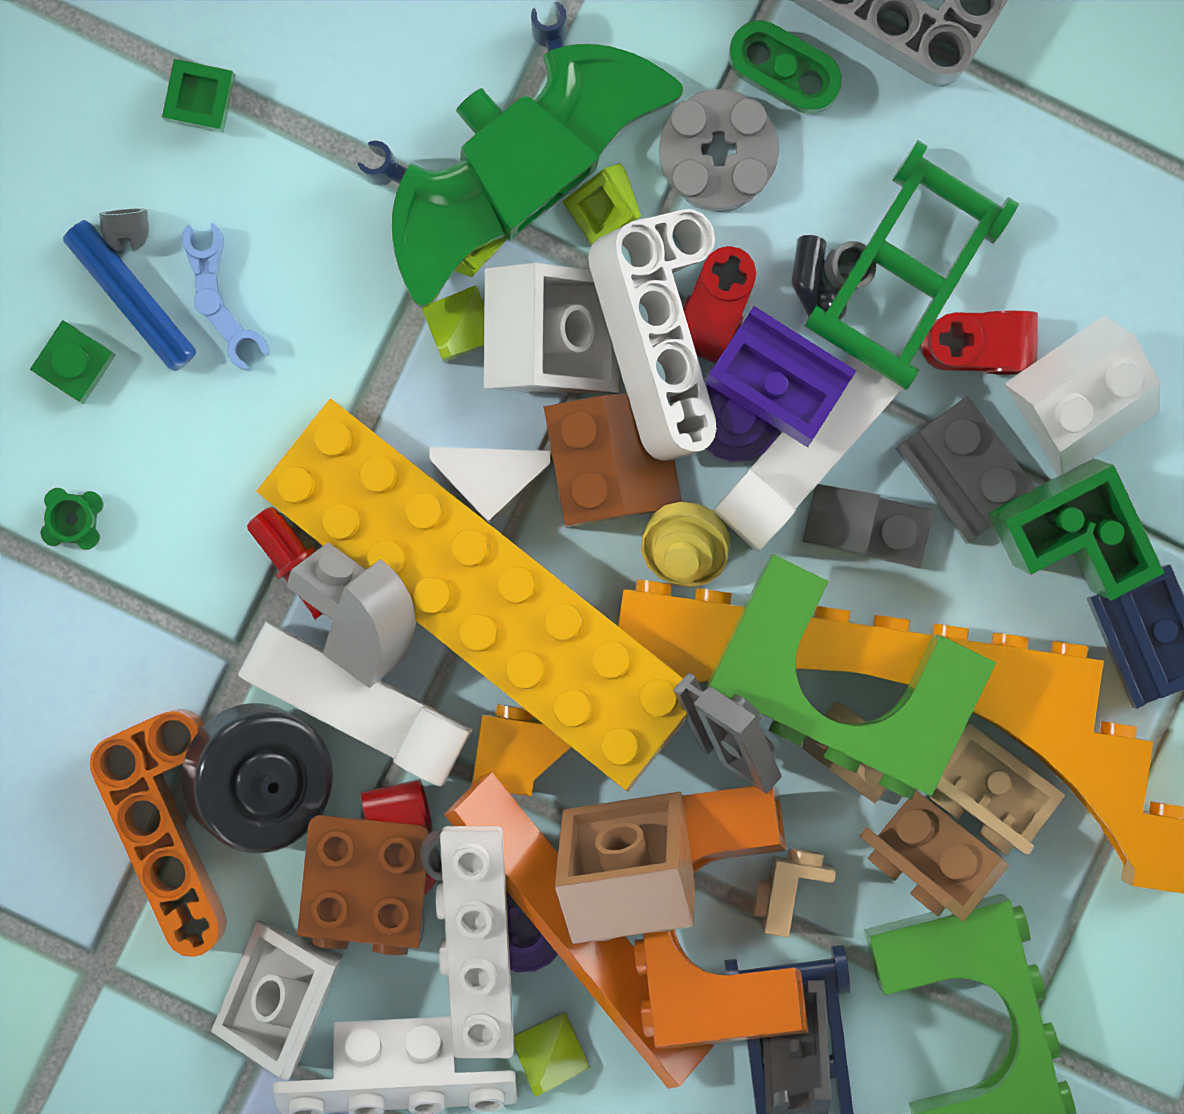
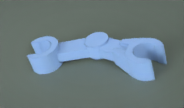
(207, 298)

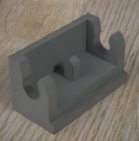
(799, 1063)

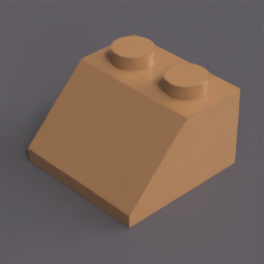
(625, 868)

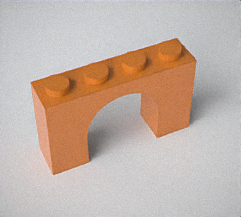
(704, 1007)

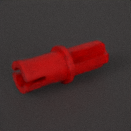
(280, 545)

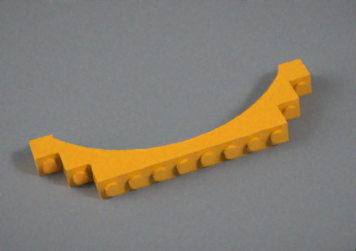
(1031, 696)

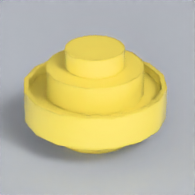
(686, 544)

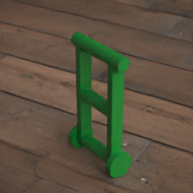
(991, 223)

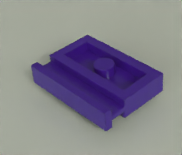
(780, 376)

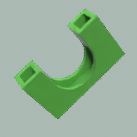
(905, 744)
(991, 952)

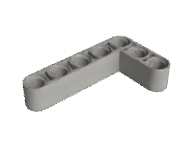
(924, 27)

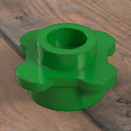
(59, 506)

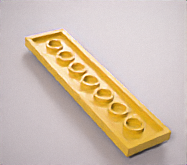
(481, 594)

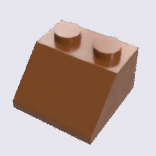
(603, 464)

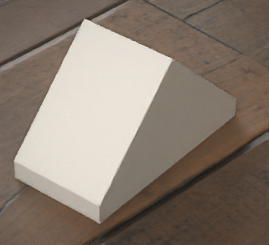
(490, 476)

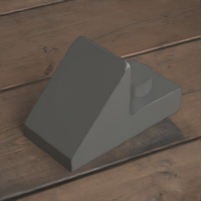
(868, 525)

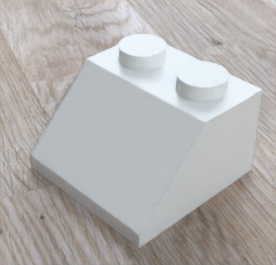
(546, 331)
(1087, 393)

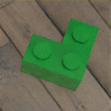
(1083, 516)

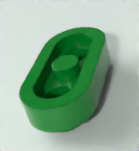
(787, 63)

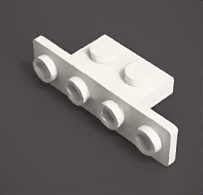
(476, 941)
(394, 1068)

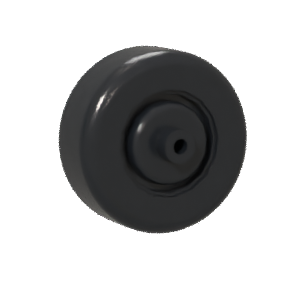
(256, 777)

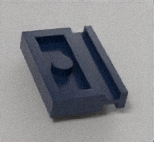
(1145, 637)

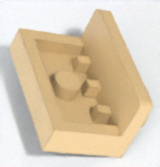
(996, 791)

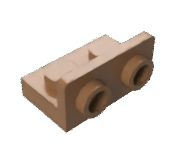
(938, 855)

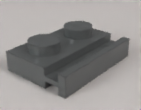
(964, 468)
(730, 729)

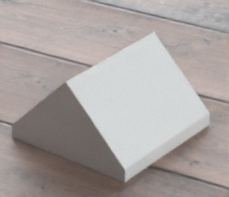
(276, 998)

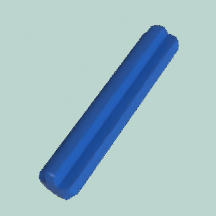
(129, 295)

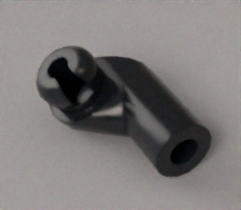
(808, 275)

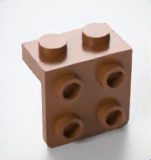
(363, 884)

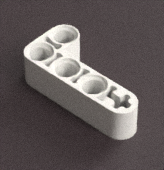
(666, 334)
(790, 471)
(379, 716)

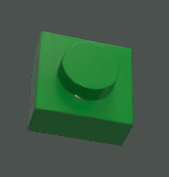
(198, 95)
(72, 362)

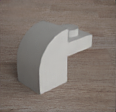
(367, 607)

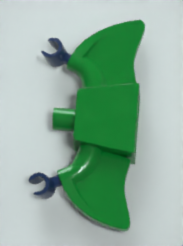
(518, 157)

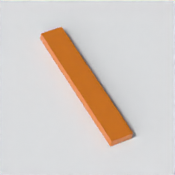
(601, 966)

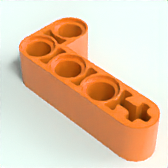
(171, 836)

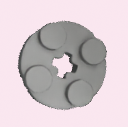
(741, 123)

